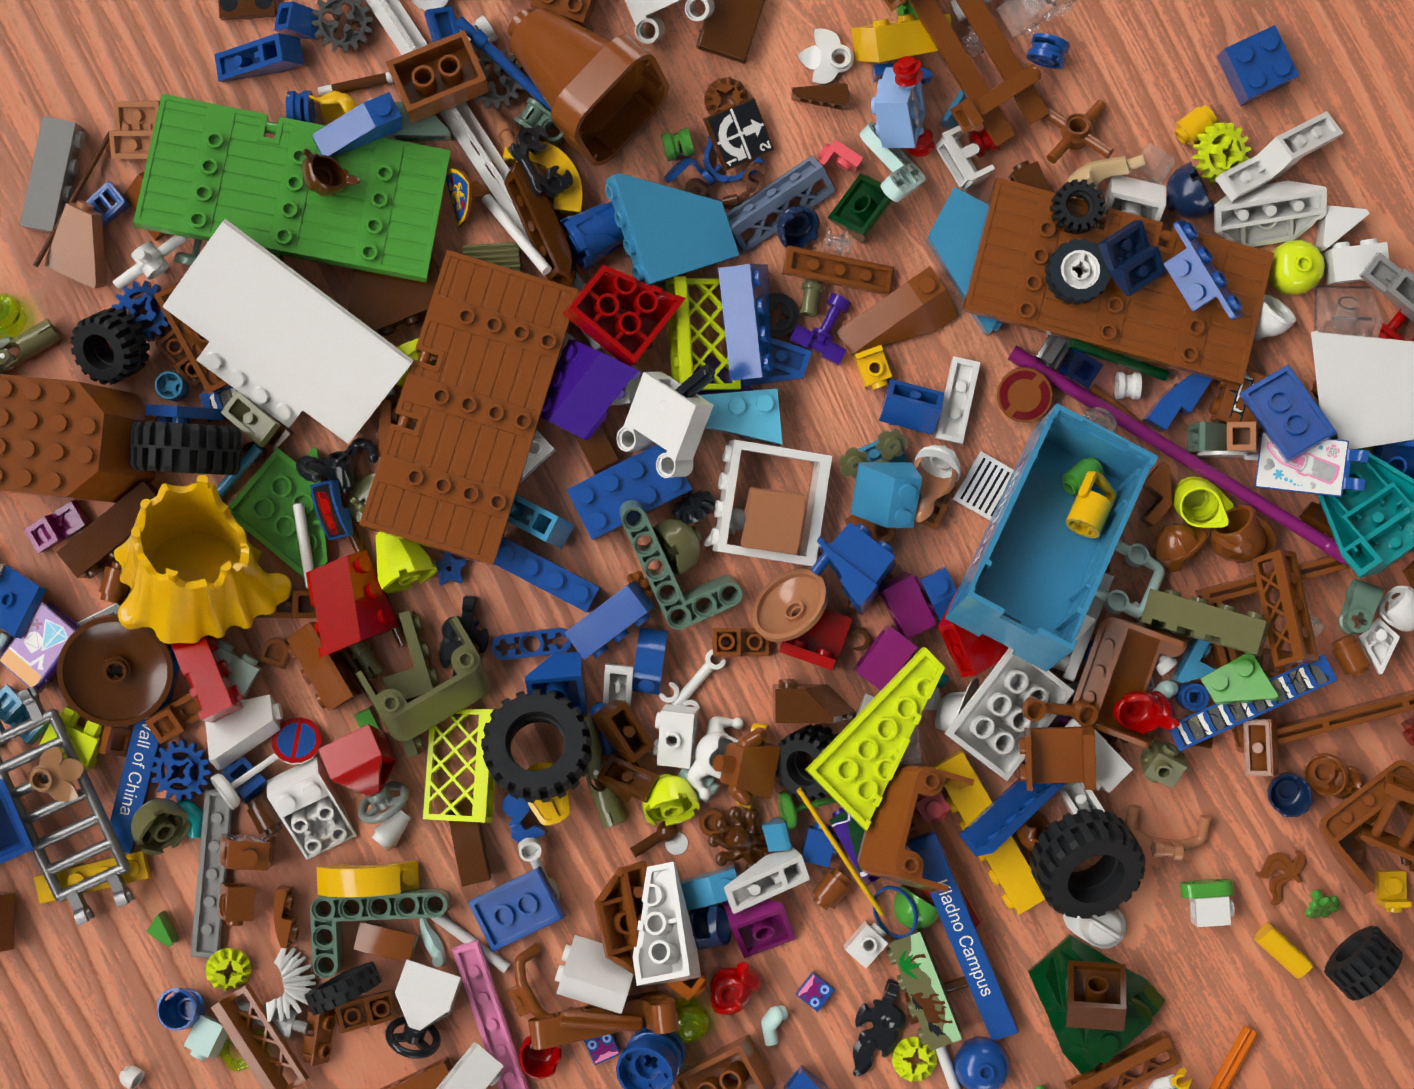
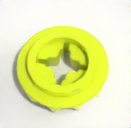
(220, 960)
(907, 1048)

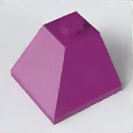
(760, 926)

